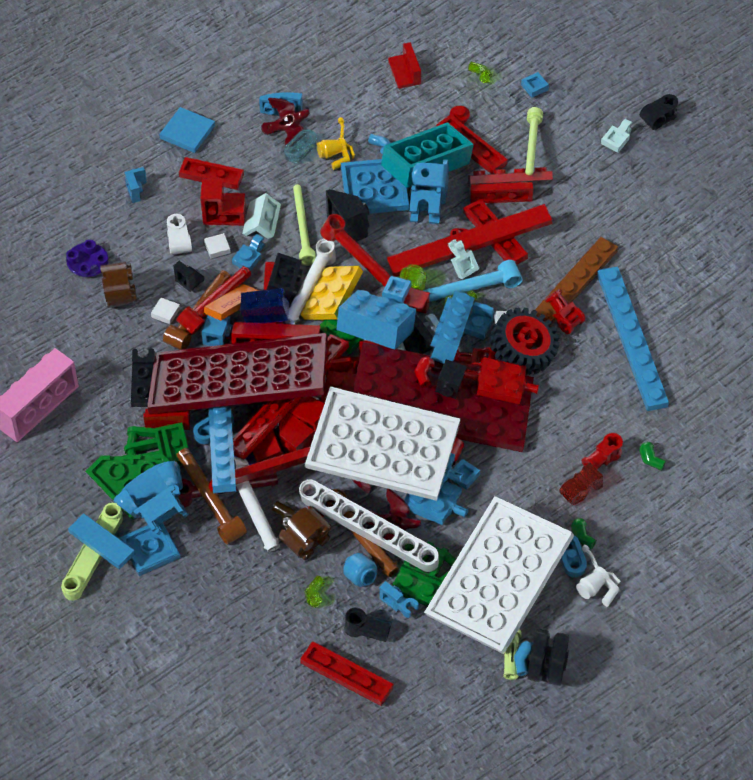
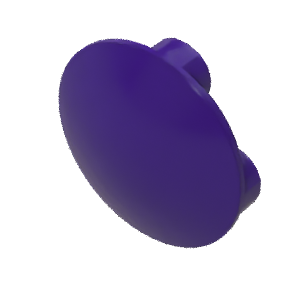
(86, 259)

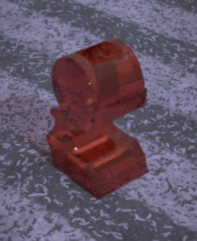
(578, 487)

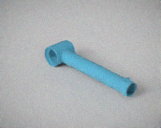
(507, 273)

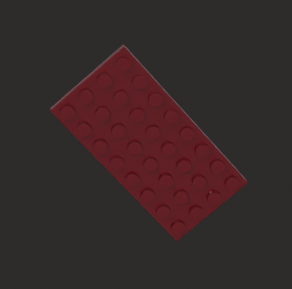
(238, 373)
(483, 420)

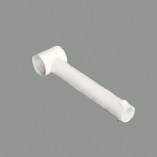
(311, 279)
(255, 510)

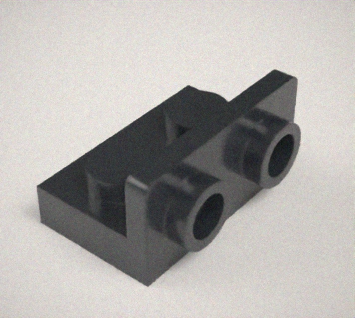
(285, 274)

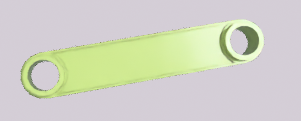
(87, 559)

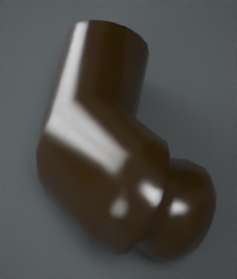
(285, 511)

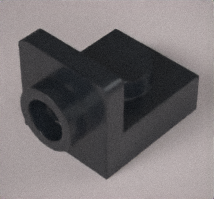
(187, 276)

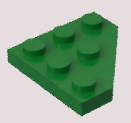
(115, 472)

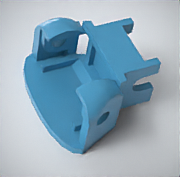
(437, 185)
(154, 495)

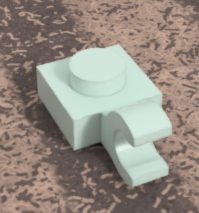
(617, 137)
(464, 262)

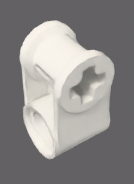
(178, 235)

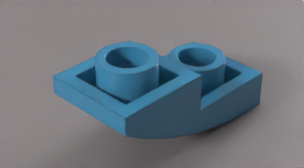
(295, 98)

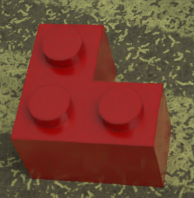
(221, 207)

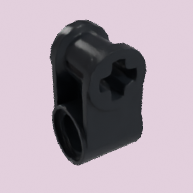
(660, 111)

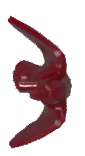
(288, 121)
(397, 514)

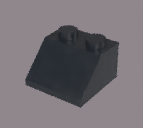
(351, 210)

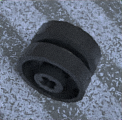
(549, 657)

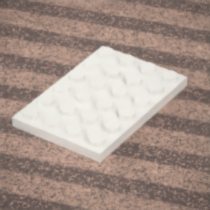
(383, 443)
(499, 574)

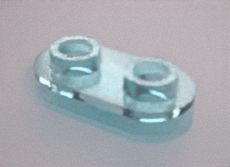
(297, 149)

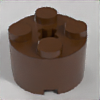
(117, 284)
(305, 532)

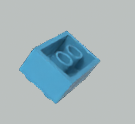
(376, 319)

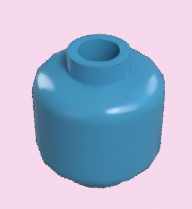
(360, 569)

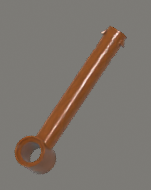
(179, 336)
(229, 527)
(376, 552)

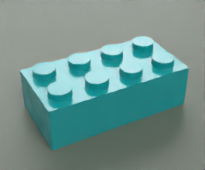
(428, 147)

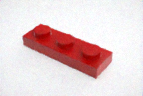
(198, 170)
(502, 192)

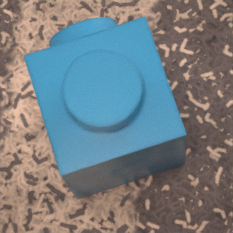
(216, 331)

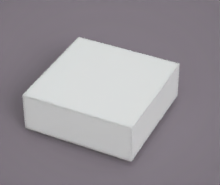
(217, 246)
(165, 310)

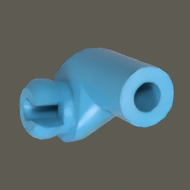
(378, 141)
(521, 657)

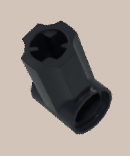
(367, 626)

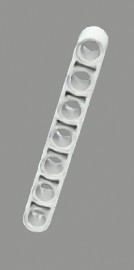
(374, 534)

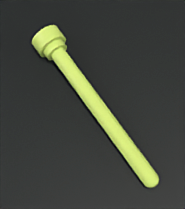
(534, 118)
(306, 254)

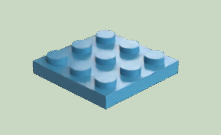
(374, 186)

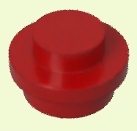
(460, 113)

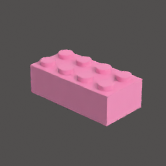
(37, 394)

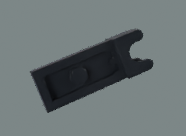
(141, 378)

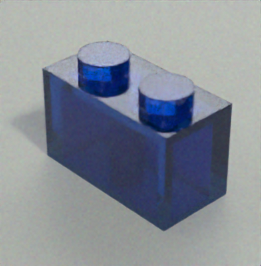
(265, 306)

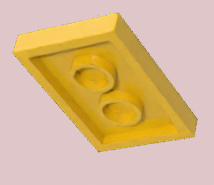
(331, 292)

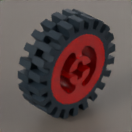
(530, 331)

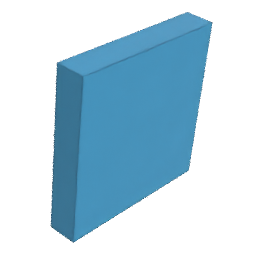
(187, 130)
(150, 549)

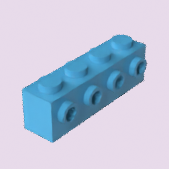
(451, 326)

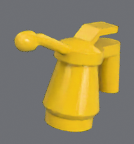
(329, 148)

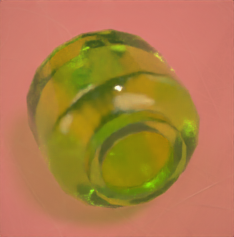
(416, 275)

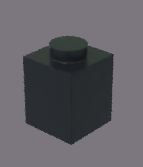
(450, 379)

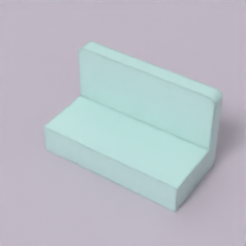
(262, 216)

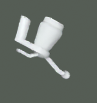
(592, 583)

